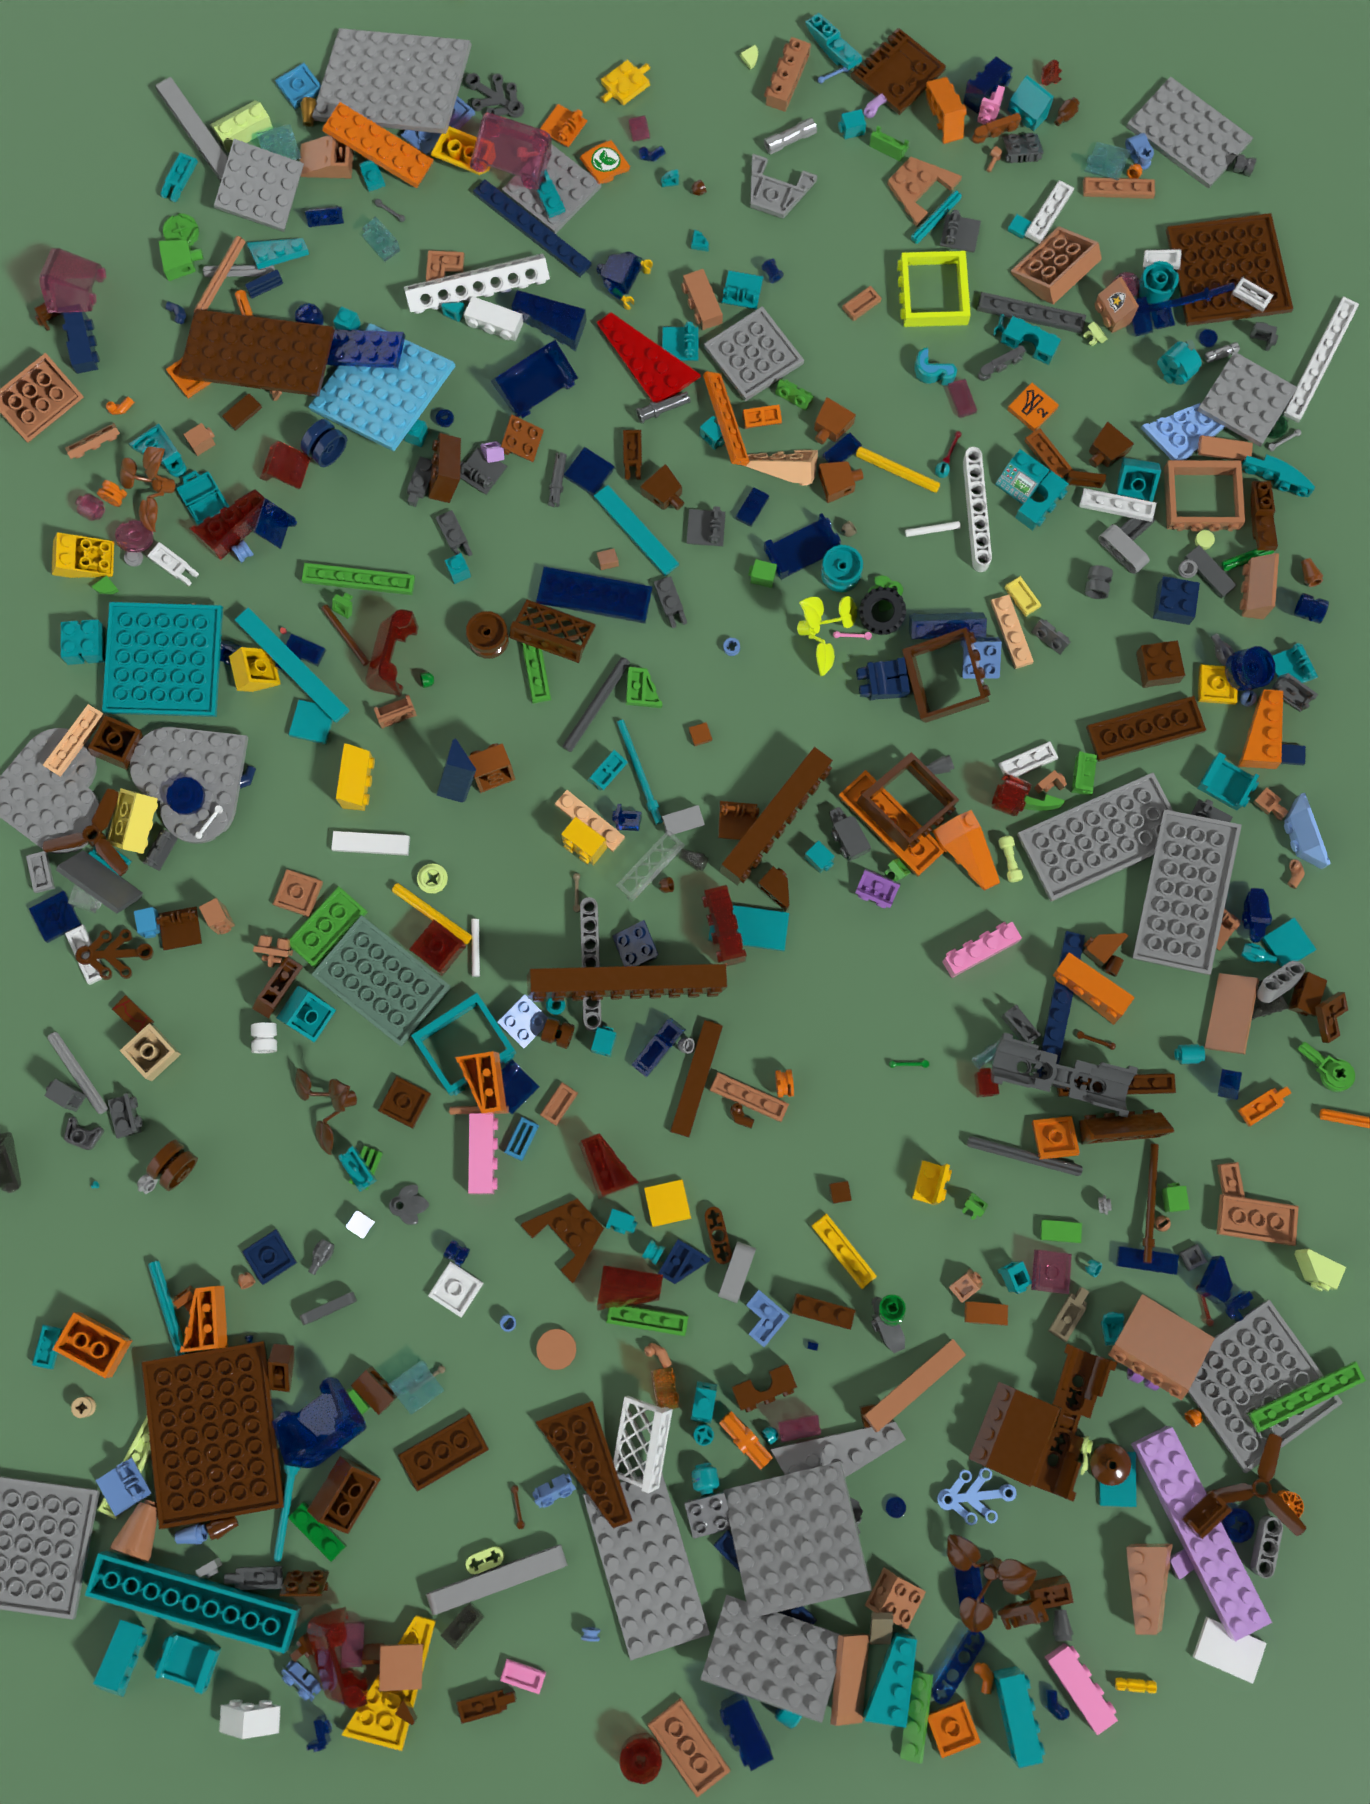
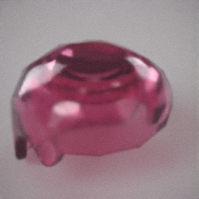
(1131, 281)

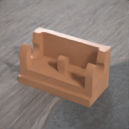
(395, 712)

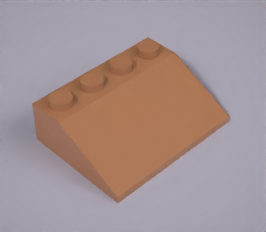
(1057, 264)
(37, 397)

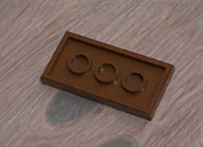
(443, 1452)

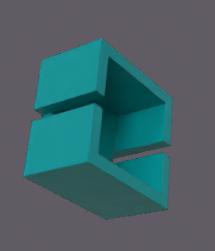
(83, 639)

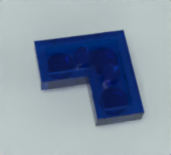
(304, 650)

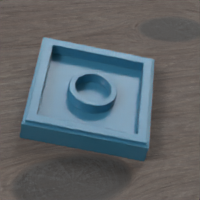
(298, 84)

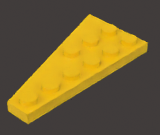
(377, 1719)

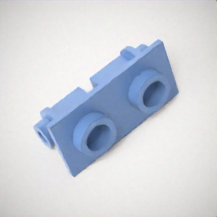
(545, 1495)
(294, 1677)

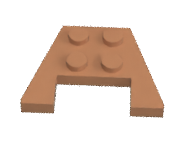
(914, 180)

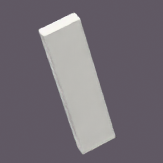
(1049, 212)
(1118, 505)
(370, 843)

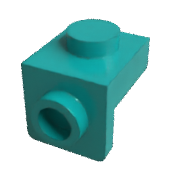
(1112, 1326)

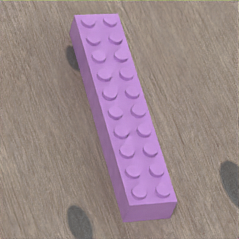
(1212, 1556)

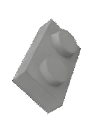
(40, 872)

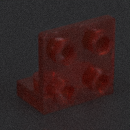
(285, 465)

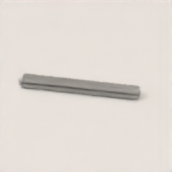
(77, 1072)

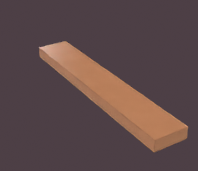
(914, 1385)

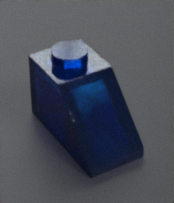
(1216, 1281)

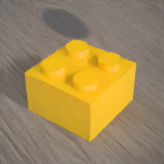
(584, 841)

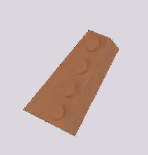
(1148, 1583)

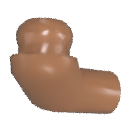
(1297, 873)
(660, 1352)

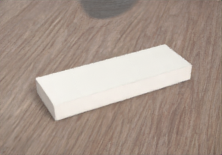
(1029, 760)
(77, 938)

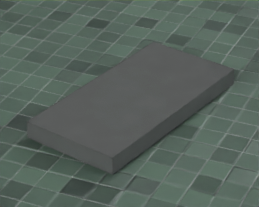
(99, 881)

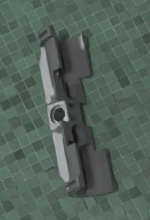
(1113, 1079)

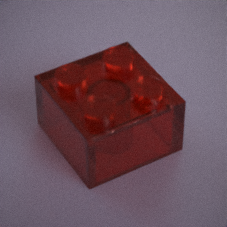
(437, 947)

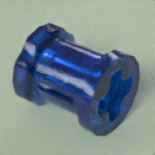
(772, 270)

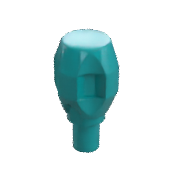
(1255, 953)

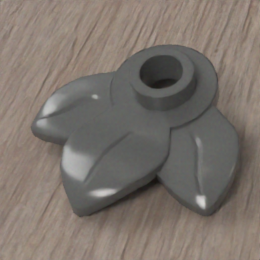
(411, 1204)

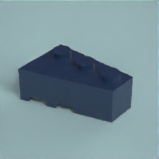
(81, 341)

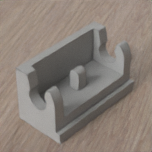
(683, 820)

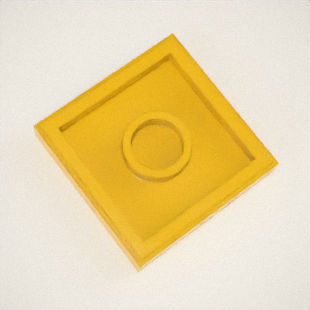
(1215, 686)
(667, 1203)

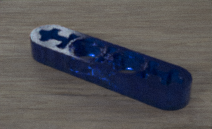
(961, 1668)

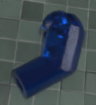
(649, 155)
(1054, 1707)

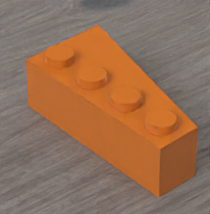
(1264, 736)
(1093, 988)

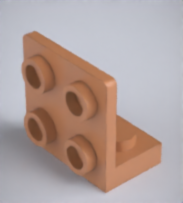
(895, 1596)

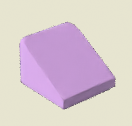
(492, 451)
(1180, 1564)

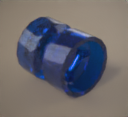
(1311, 608)

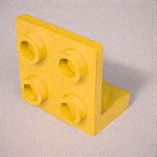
(931, 1183)

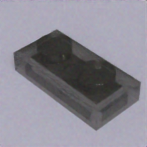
(462, 1625)

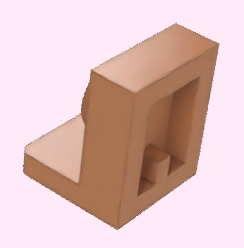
(1047, 783)
(966, 1285)

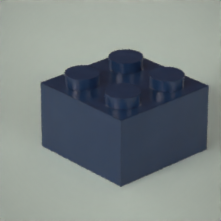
(1176, 600)

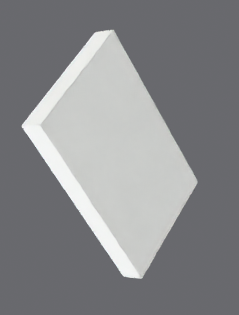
(1234, 1657)

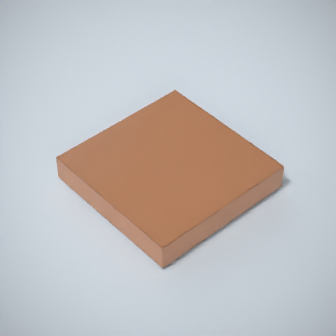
(298, 893)
(400, 1667)

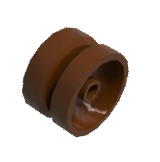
(487, 634)
(171, 1165)

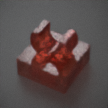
(1051, 73)

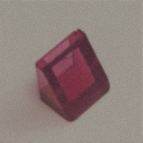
(639, 128)

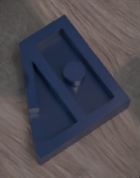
(682, 1262)

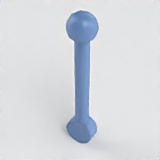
(821, 79)

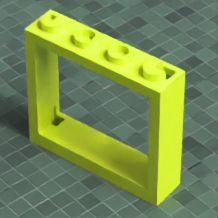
(934, 318)

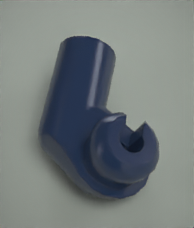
(178, 311)
(247, 778)

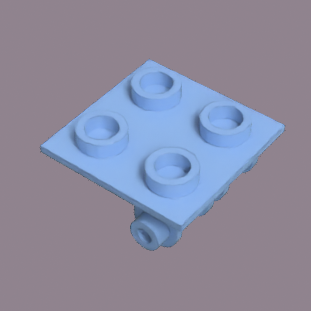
(523, 1021)

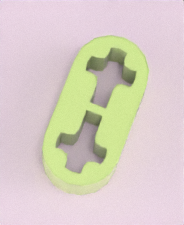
(483, 1555)

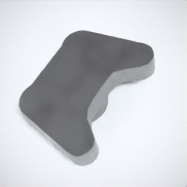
(81, 1137)

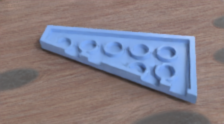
(1180, 432)

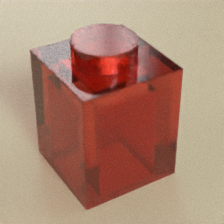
(984, 1085)

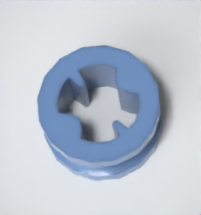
(726, 645)
(590, 1634)

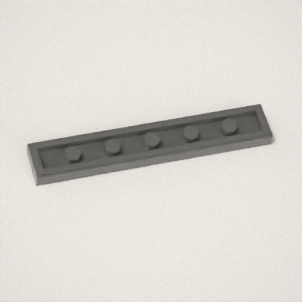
(1032, 312)

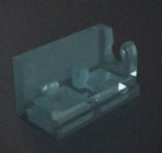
(380, 239)

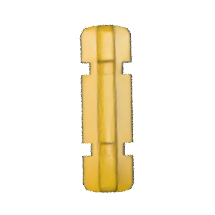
(1135, 1685)

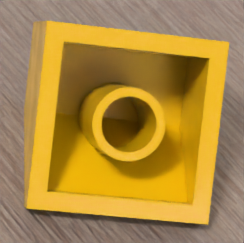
(253, 669)

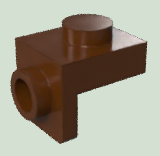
(43, 316)

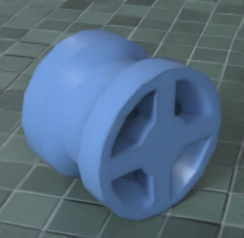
(242, 551)

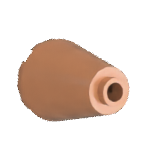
(138, 1533)

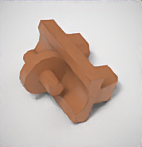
(282, 949)

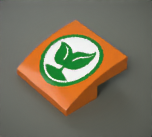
(605, 162)

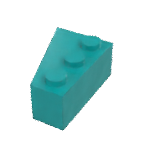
(120, 1658)

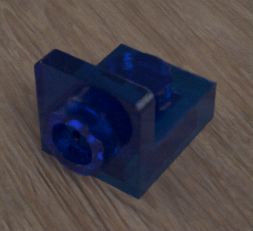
(1239, 1301)

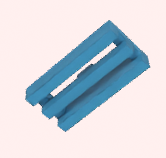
(514, 1154)

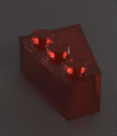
(605, 1168)

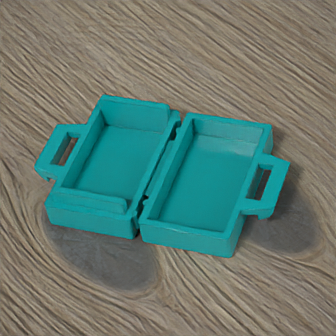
(201, 496)

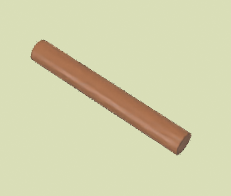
(469, 1110)

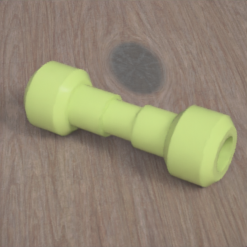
(1007, 844)

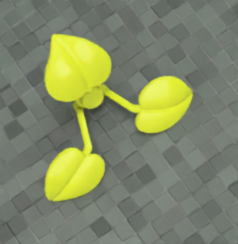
(813, 610)

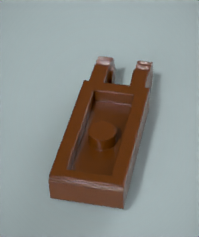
(632, 452)

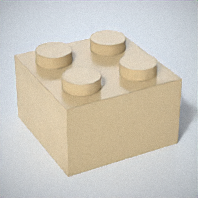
(150, 1052)

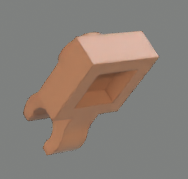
(1268, 802)

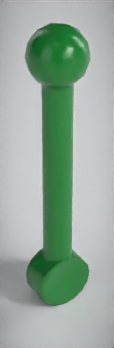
(924, 1064)

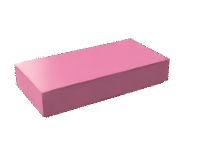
(523, 1676)

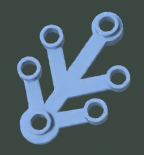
(972, 1496)

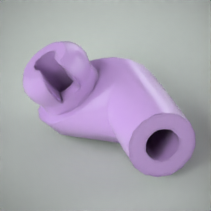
(873, 105)

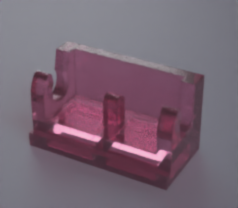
(799, 1427)

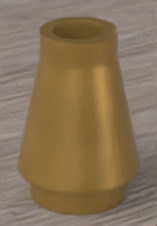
(307, 107)

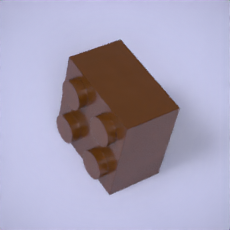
(1160, 664)
(115, 742)

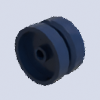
(323, 443)

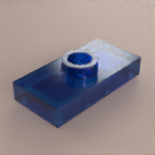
(752, 507)

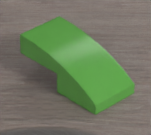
(1048, 803)

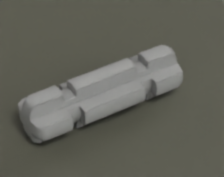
(1221, 352)

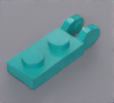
(178, 176)
(550, 197)

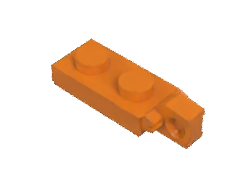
(1263, 1105)

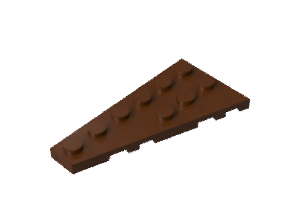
(584, 1449)

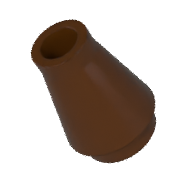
(219, 1527)

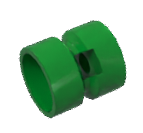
(892, 1310)

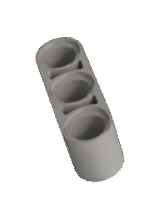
(1123, 549)
(1280, 981)
(737, 1272)
(1270, 1556)

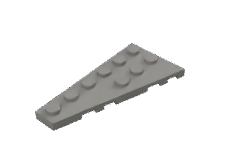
(851, 1448)

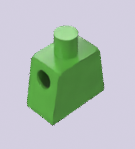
(178, 258)

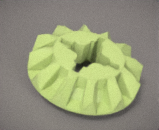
(423, 878)

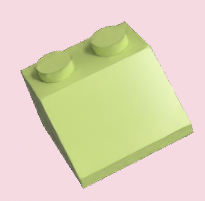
(1319, 1270)

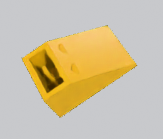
(82, 556)

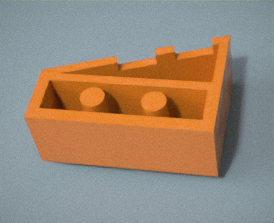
(485, 1080)

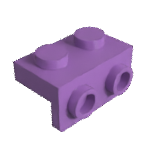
(877, 889)

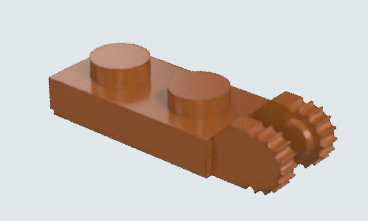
(996, 127)

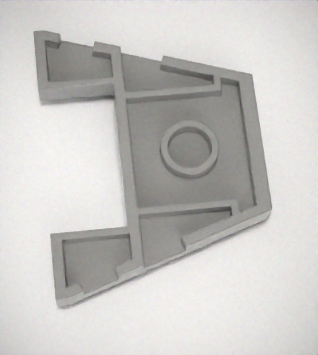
(775, 195)

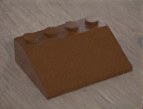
(1119, 1128)
(1014, 1434)

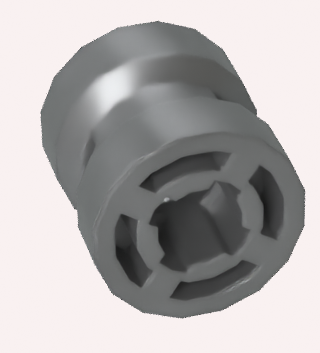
(1244, 165)

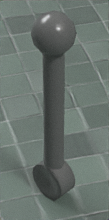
(378, 203)

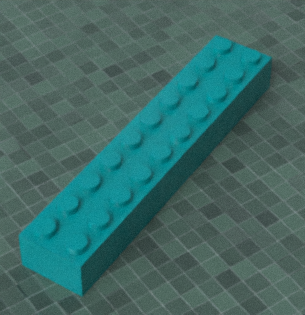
(193, 1601)

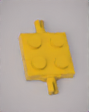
(625, 82)

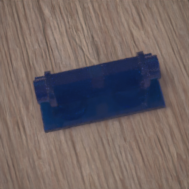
(324, 217)

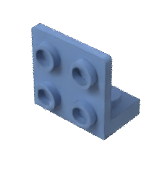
(990, 657)

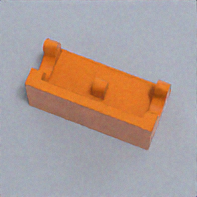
(762, 416)

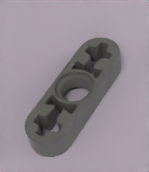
(328, 1308)

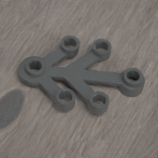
(495, 98)

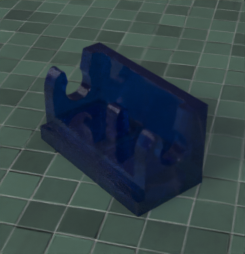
(968, 1583)

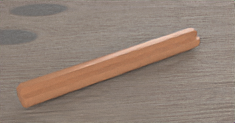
(220, 274)

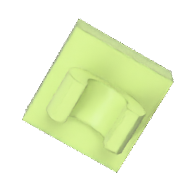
(1097, 334)

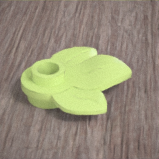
(1086, 1448)

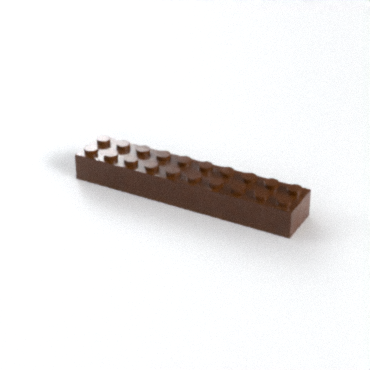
(626, 981)

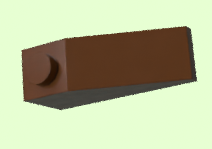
(277, 987)

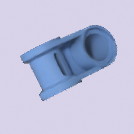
(1140, 149)

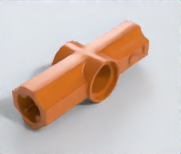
(745, 1440)

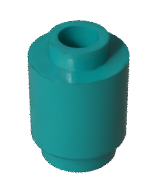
(1189, 1054)

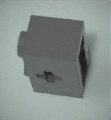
(65, 1095)

